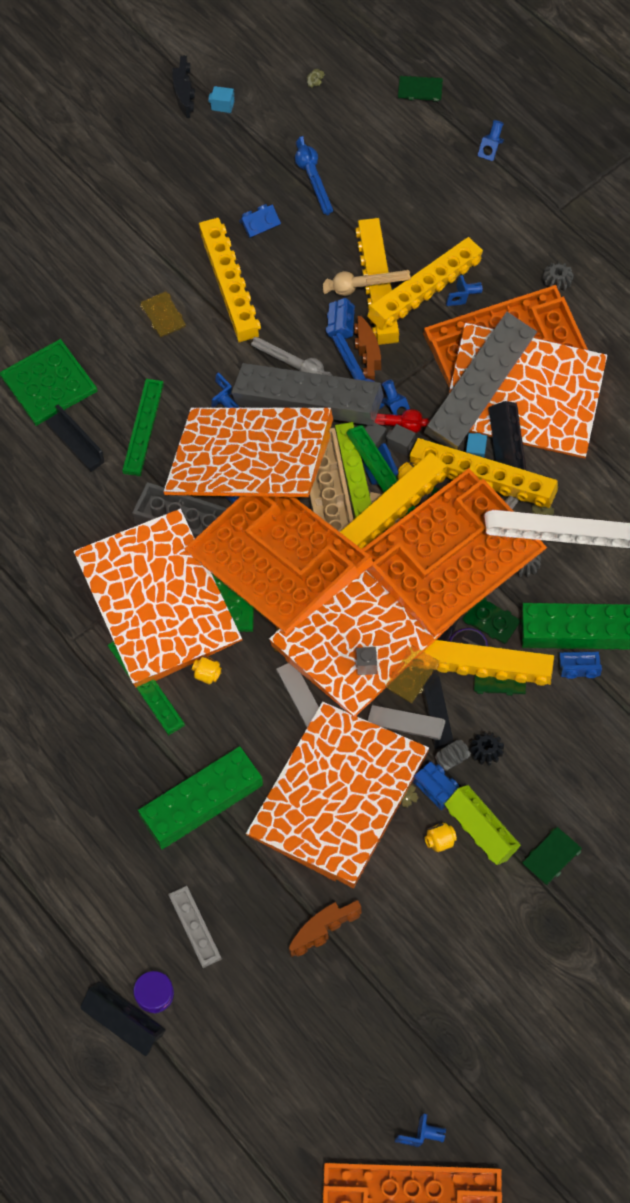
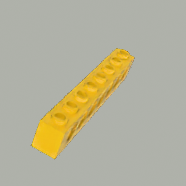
(229, 280)
(425, 283)
(492, 472)

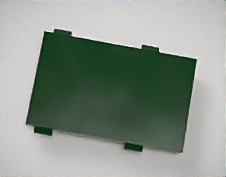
(420, 88)
(492, 620)
(493, 685)
(552, 856)

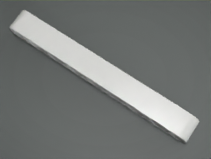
(557, 528)

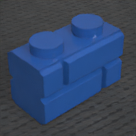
(340, 318)
(435, 784)

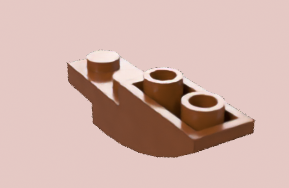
(368, 348)
(315, 930)

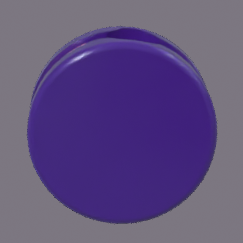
(153, 992)

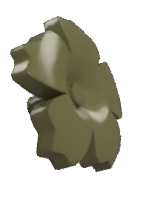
(314, 78)
(542, 510)
(410, 796)

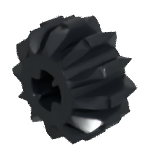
(493, 752)

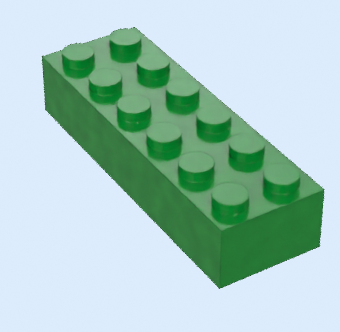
(575, 626)
(200, 797)

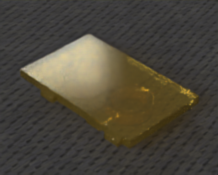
(163, 314)
(412, 674)

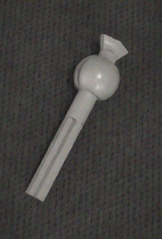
(309, 365)

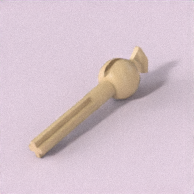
(345, 282)

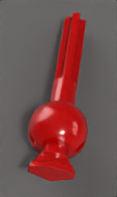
(410, 419)

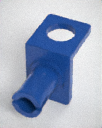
(491, 140)
(463, 291)
(223, 397)
(393, 399)
(424, 1131)

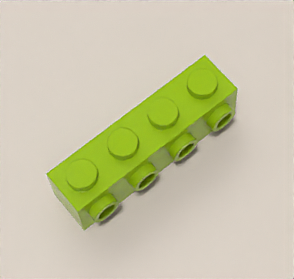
(482, 825)

